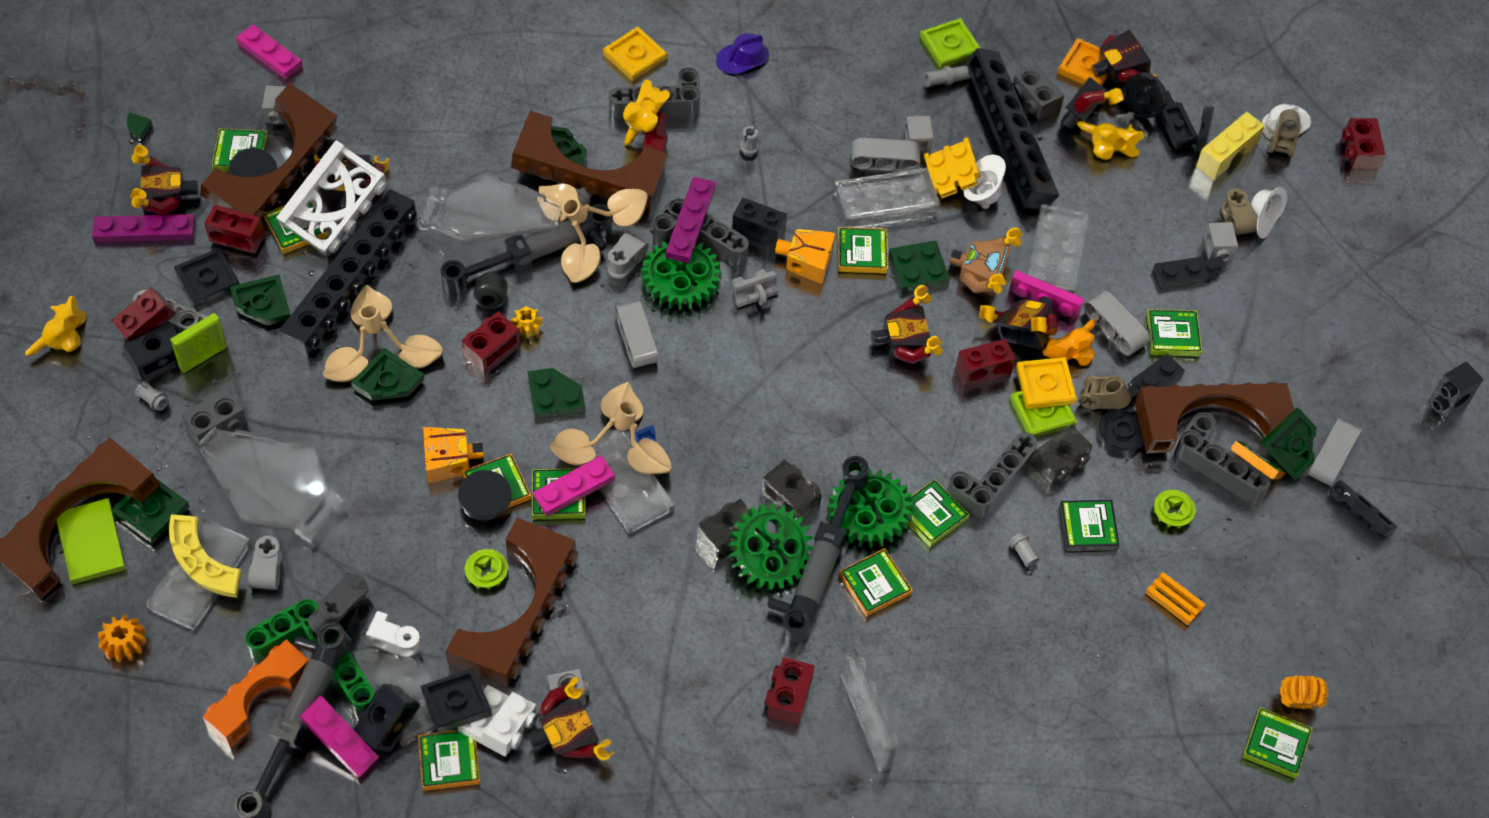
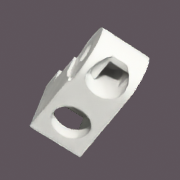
(393, 638)

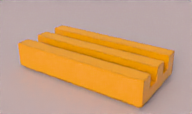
(1178, 595)

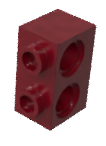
(1363, 144)
(234, 229)
(144, 315)
(494, 345)
(985, 362)
(793, 691)

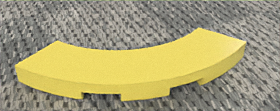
(196, 563)

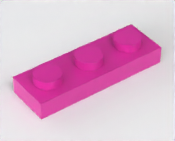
(269, 51)
(1033, 289)
(574, 486)
(338, 736)

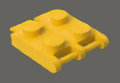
(952, 168)

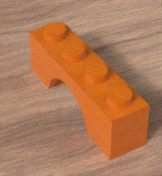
(230, 715)

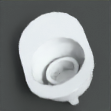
(1271, 119)
(990, 183)
(1268, 207)

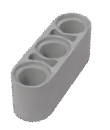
(885, 154)
(1117, 323)
(636, 334)
(1334, 452)

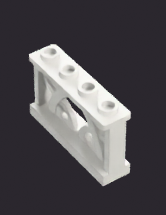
(332, 165)

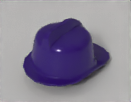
(743, 54)

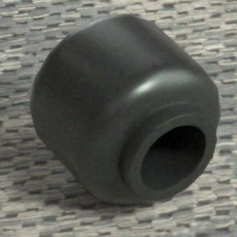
(490, 290)

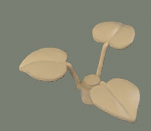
(582, 260)
(369, 312)
(623, 410)

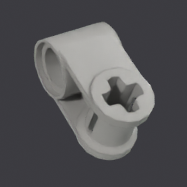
(626, 255)
(265, 567)

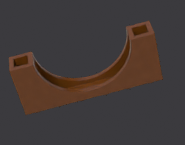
(539, 156)
(252, 195)
(1163, 406)
(104, 471)
(499, 652)

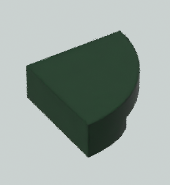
(138, 125)

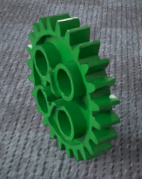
(666, 275)
(890, 497)
(755, 562)

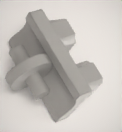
(755, 289)

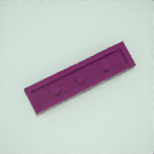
(690, 219)
(143, 228)

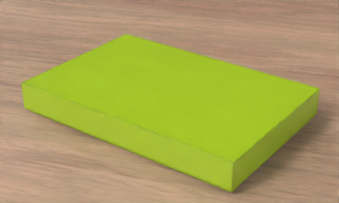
(90, 541)

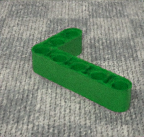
(298, 626)

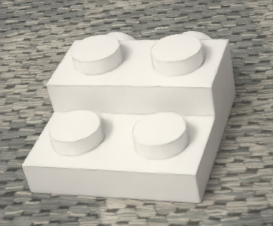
(506, 725)

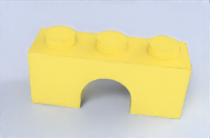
(1238, 137)

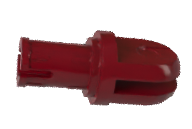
(657, 138)

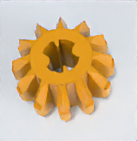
(110, 638)
(1304, 692)

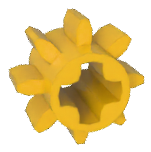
(527, 321)

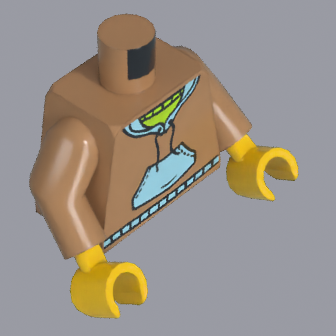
(986, 262)

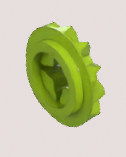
(1174, 499)
(481, 559)

